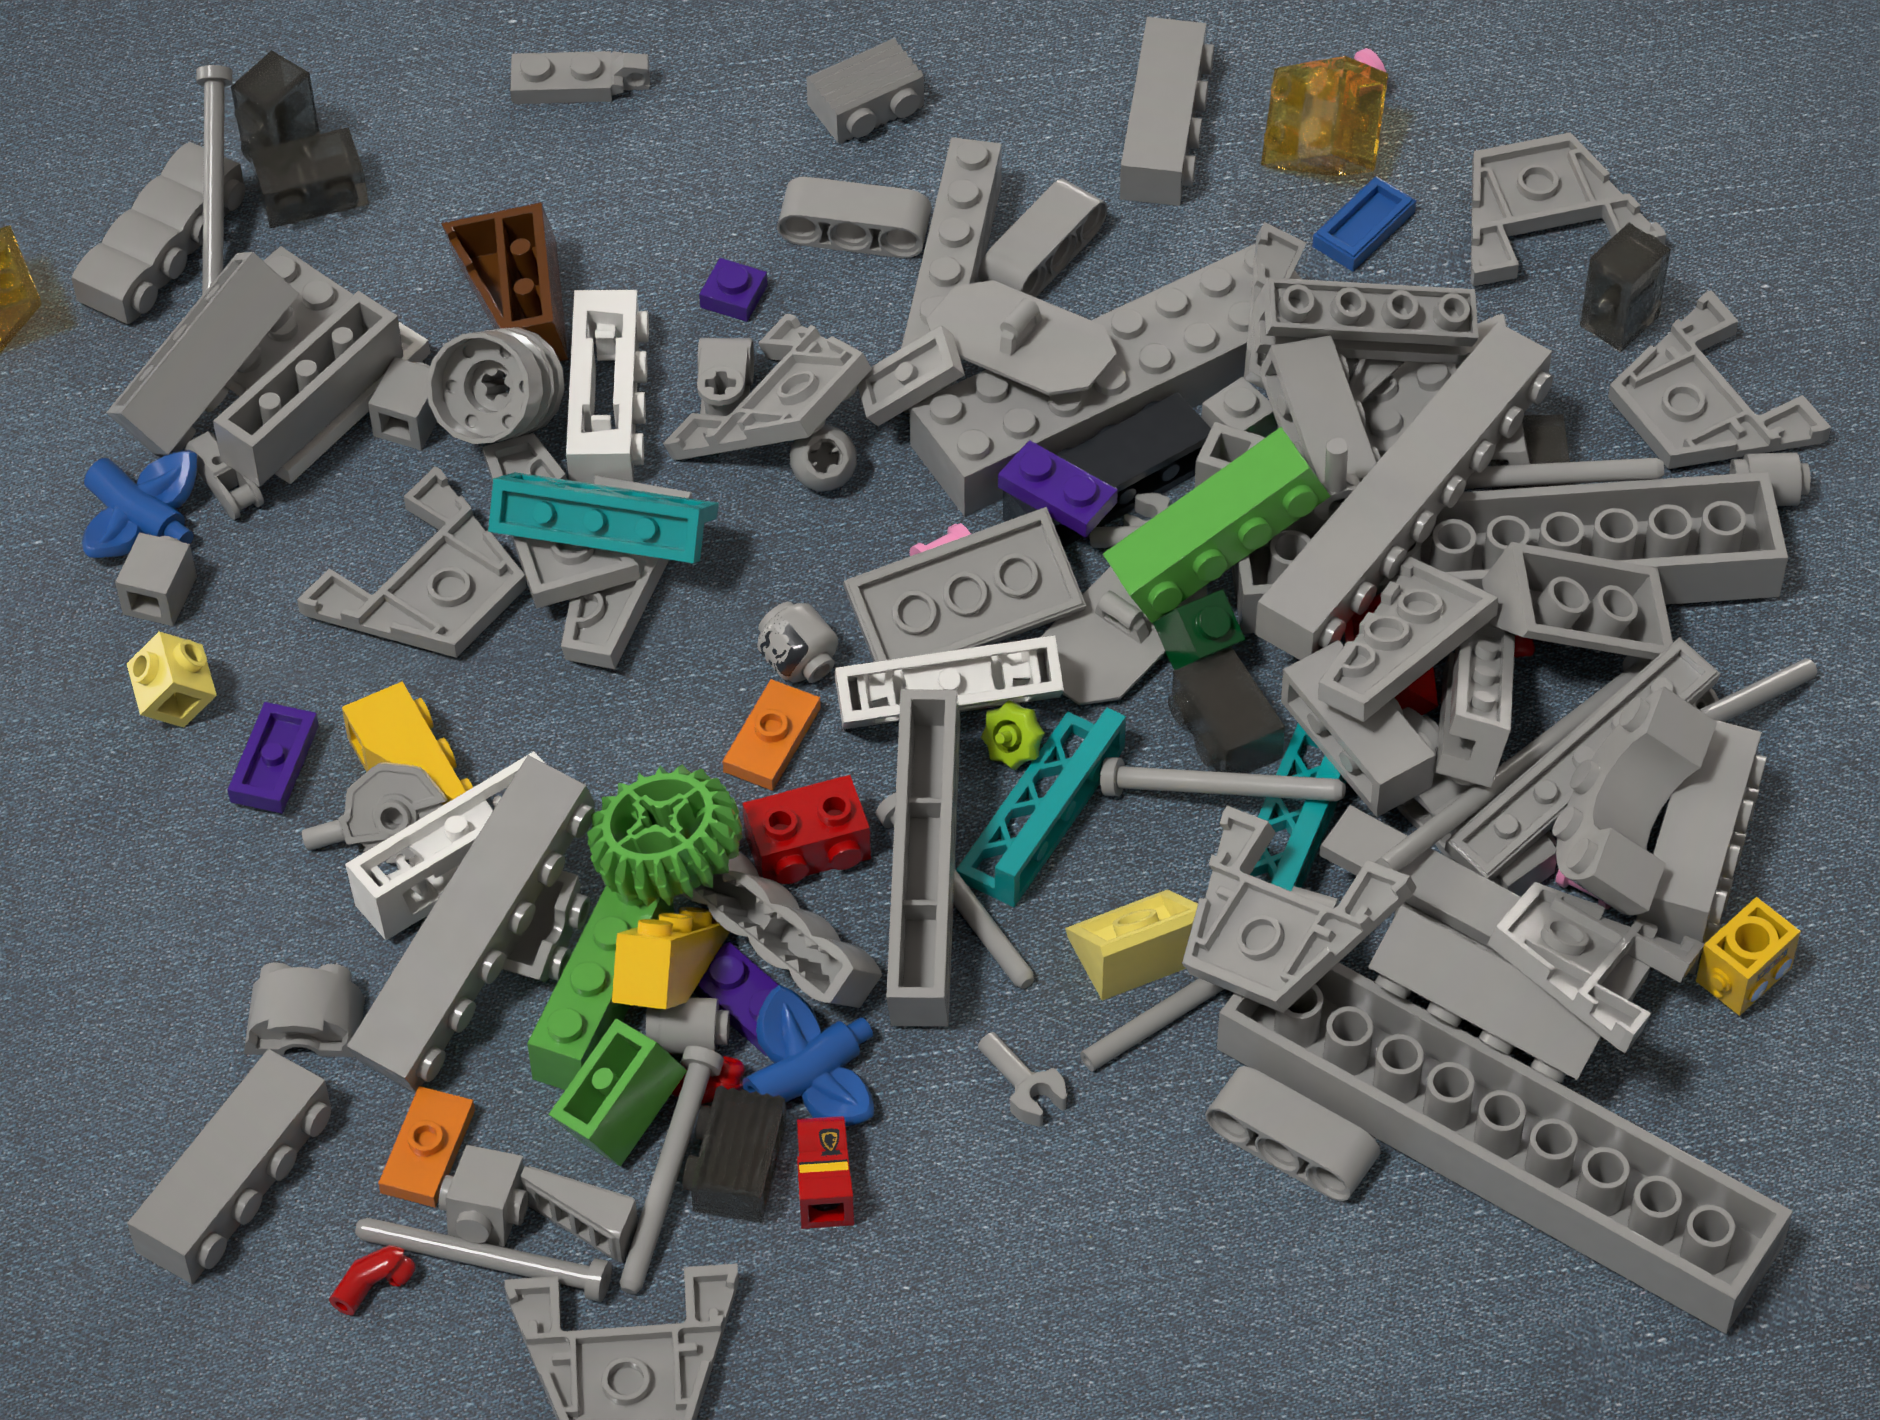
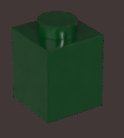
(1198, 629)

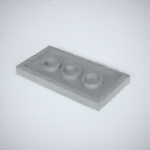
(967, 591)

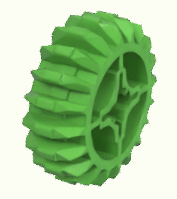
(665, 835)

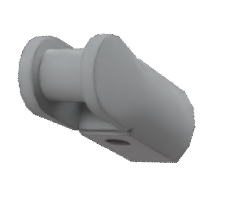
(222, 477)

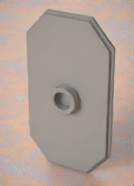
(1024, 337)
(1107, 643)

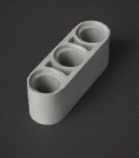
(854, 217)
(1044, 238)
(1293, 1133)

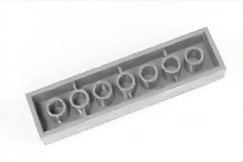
(1166, 342)

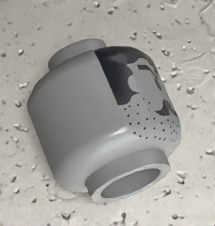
(797, 642)

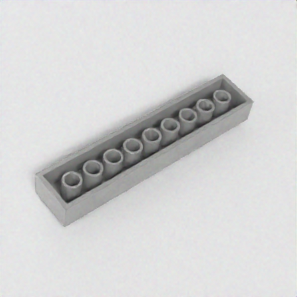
(1701, 532)
(1517, 1140)

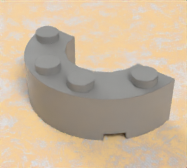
(1621, 794)

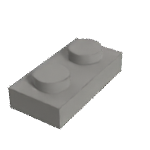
(910, 375)

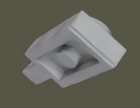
(576, 76)

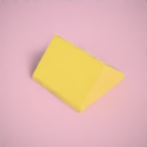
(1134, 942)

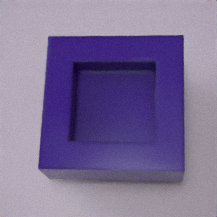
(733, 289)

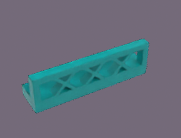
(599, 516)
(1050, 814)
(1305, 825)

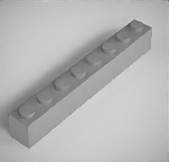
(1404, 494)

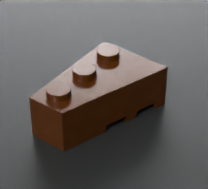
(513, 270)

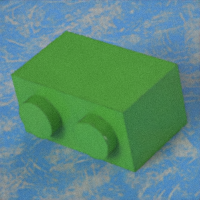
(618, 1092)

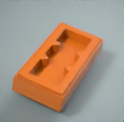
(771, 734)
(426, 1146)

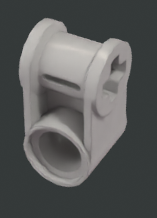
(724, 373)

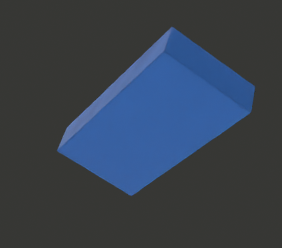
(1364, 223)

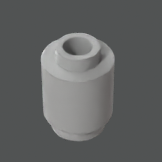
(1787, 474)
(689, 1024)

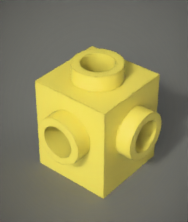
(171, 679)

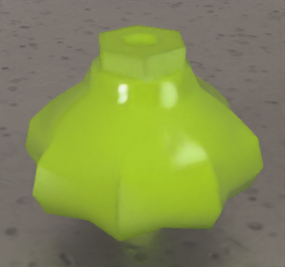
(1012, 734)

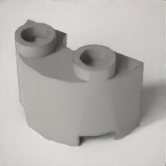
(543, 946)
(304, 1010)

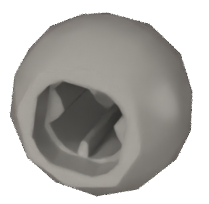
(824, 459)

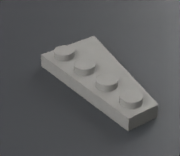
(553, 568)
(604, 621)
(1408, 633)

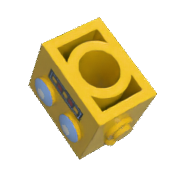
(1747, 956)

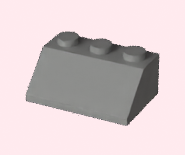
(1579, 601)

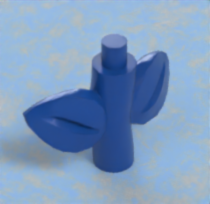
(140, 506)
(811, 1060)

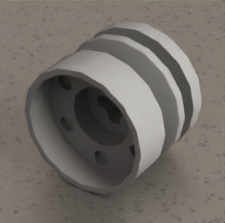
(472, 397)

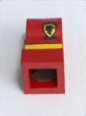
(824, 1172)

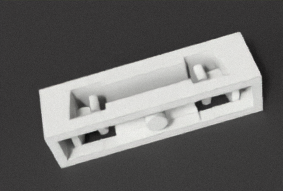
(616, 327)
(981, 676)
(440, 845)

